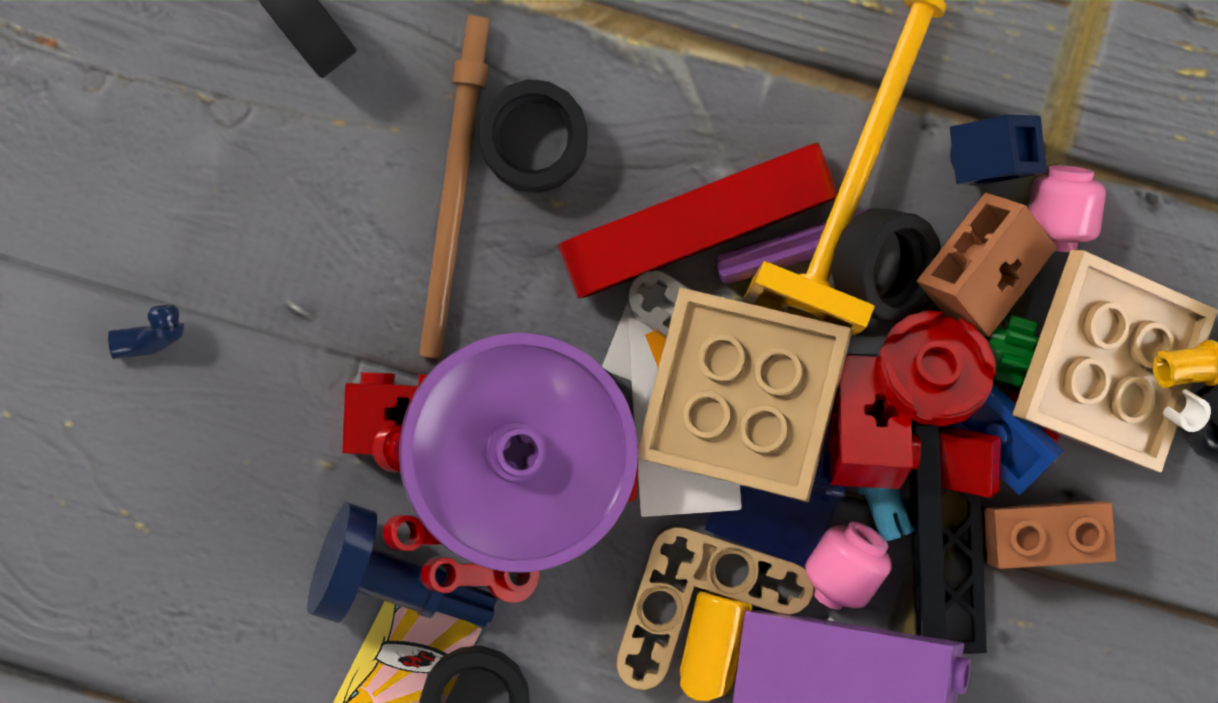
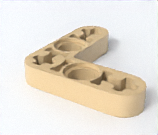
(701, 574)

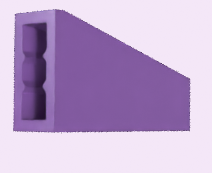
(839, 662)

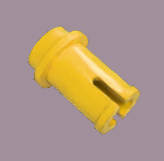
(1187, 365)

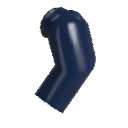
(147, 340)

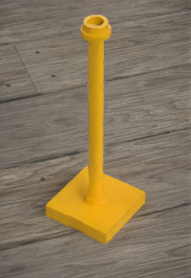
(811, 293)

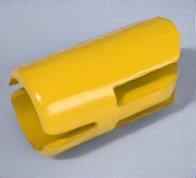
(712, 646)

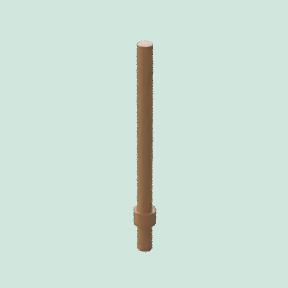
(469, 76)

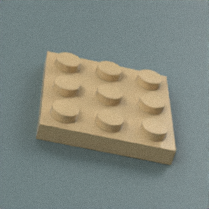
(1097, 359)
(744, 394)

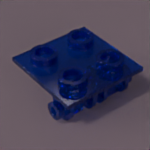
(780, 523)

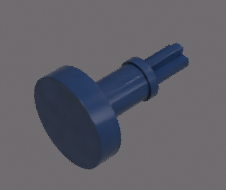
(352, 566)

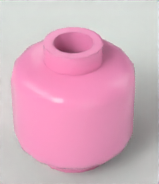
(1068, 205)
(848, 566)

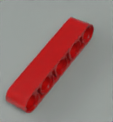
(698, 220)

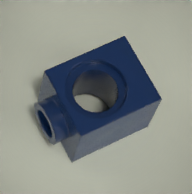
(997, 149)

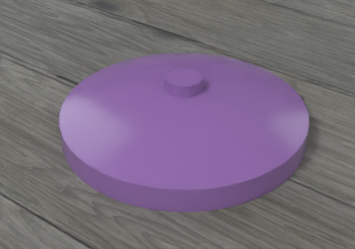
(518, 452)

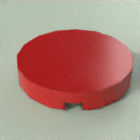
(936, 368)

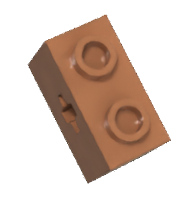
(987, 263)
(1049, 534)

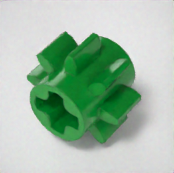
(1013, 349)

